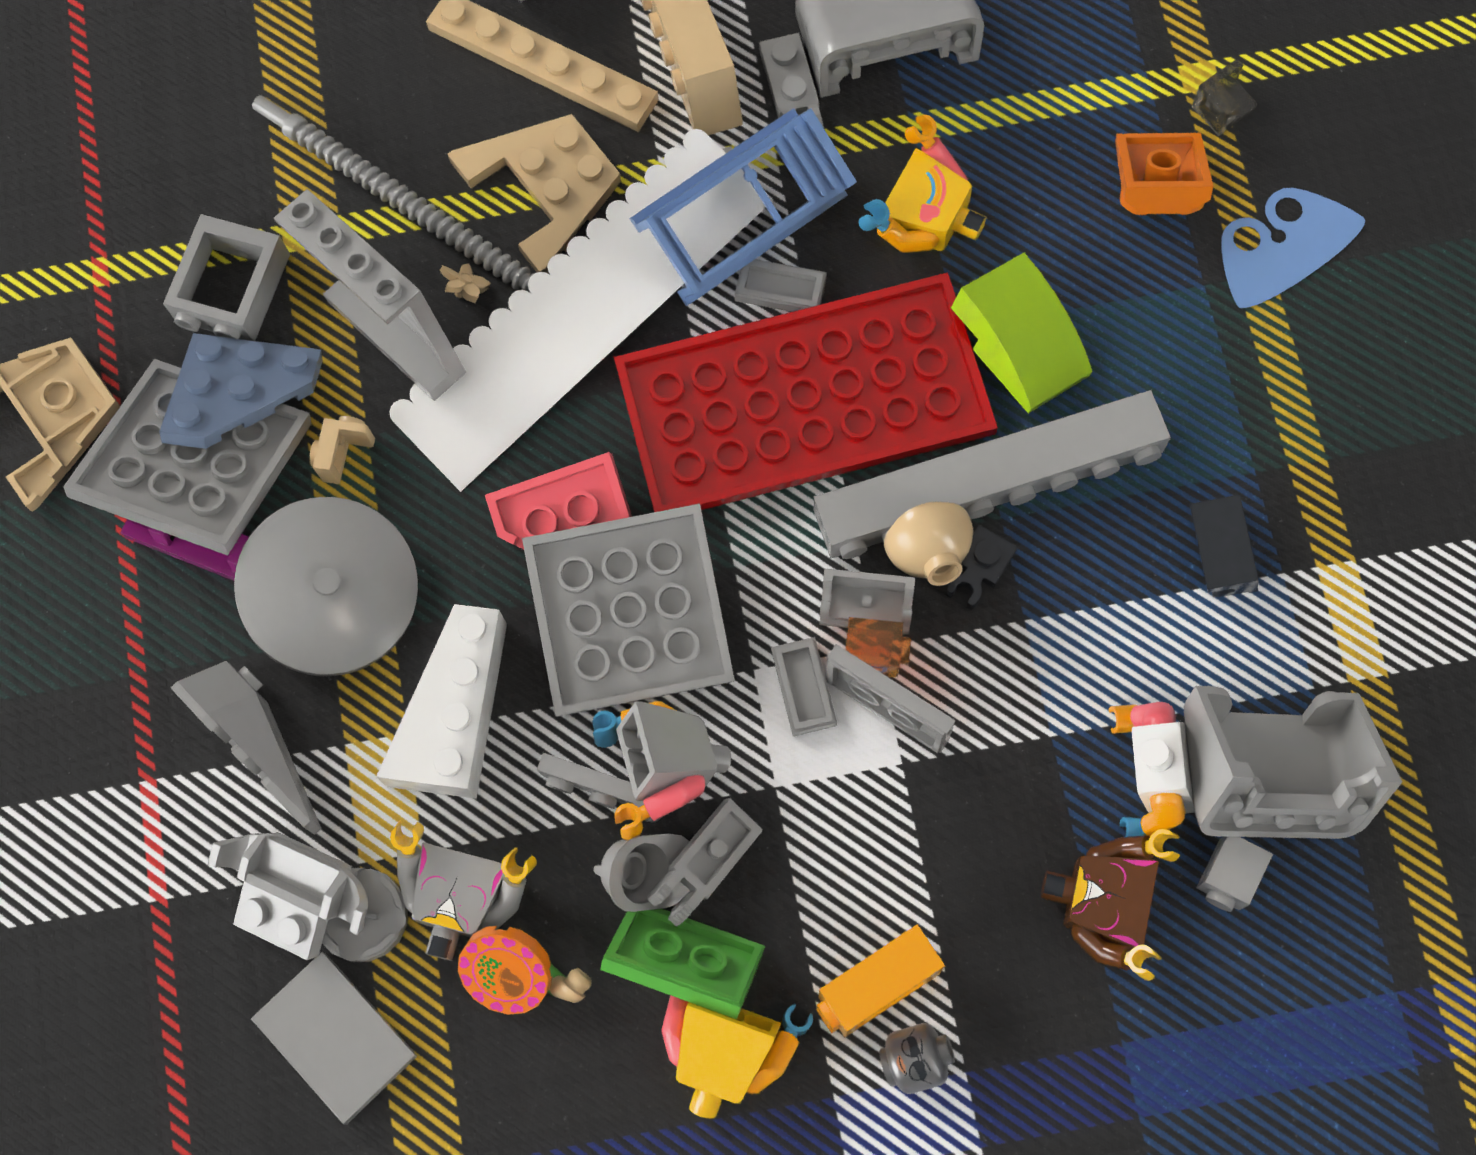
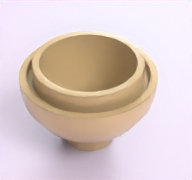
(930, 541)

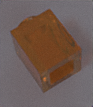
(878, 644)

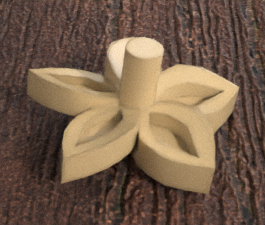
(464, 283)

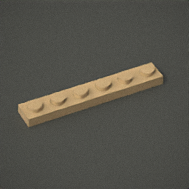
(544, 61)

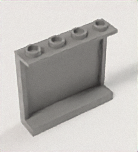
(375, 296)

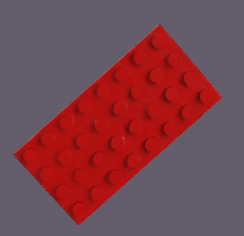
(804, 395)

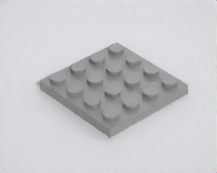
(178, 488)
(628, 610)

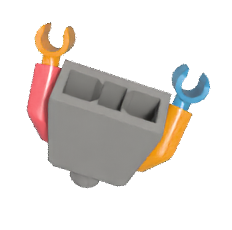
(664, 757)

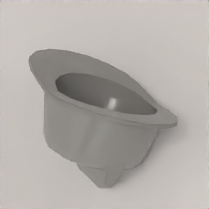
(635, 867)

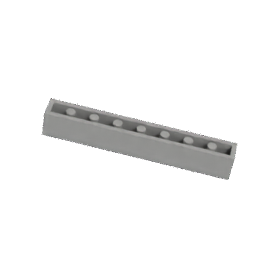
(997, 471)

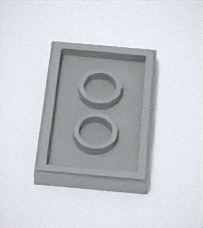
(888, 699)
(334, 1038)

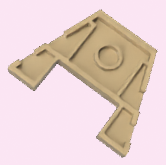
(557, 168)
(61, 405)

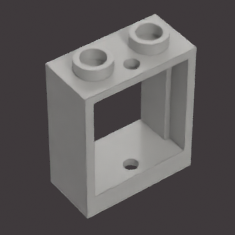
(239, 241)

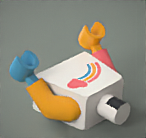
(1159, 765)

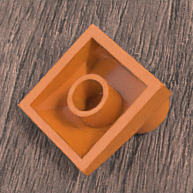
(1163, 173)

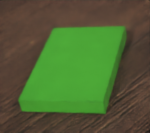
(684, 960)

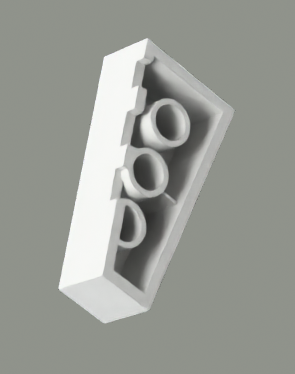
(449, 715)

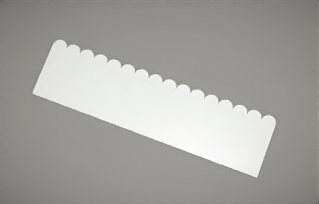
(572, 316)

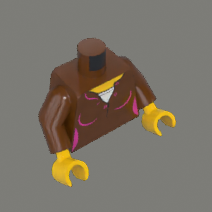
(1112, 899)

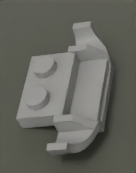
(290, 890)

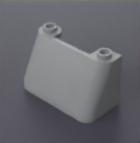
(862, 32)
(1286, 772)

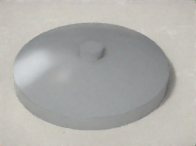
(326, 586)

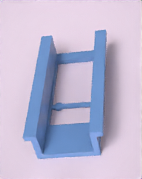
(812, 163)

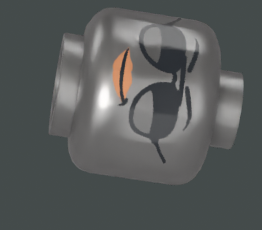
(916, 1058)

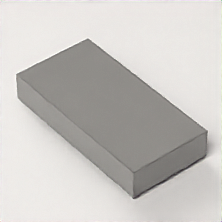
(780, 286)
(804, 686)

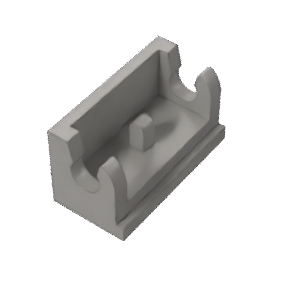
(866, 597)

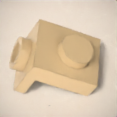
(330, 451)

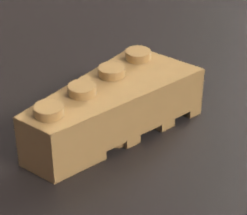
(698, 61)

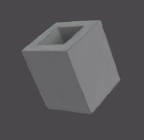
(1233, 873)

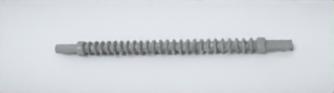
(298, 129)

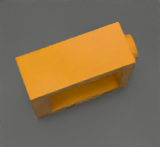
(878, 982)

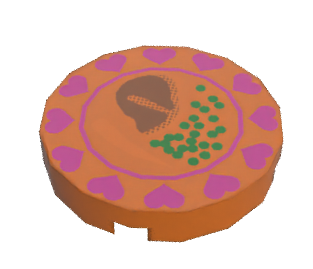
(505, 970)

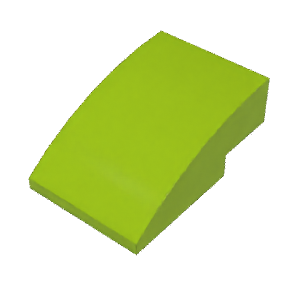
(1023, 332)

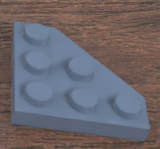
(234, 384)

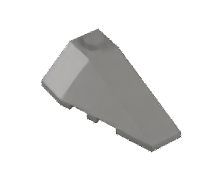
(236, 712)

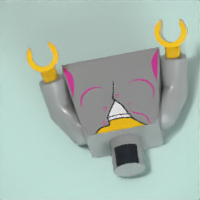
(456, 889)

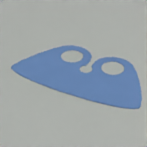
(1309, 244)

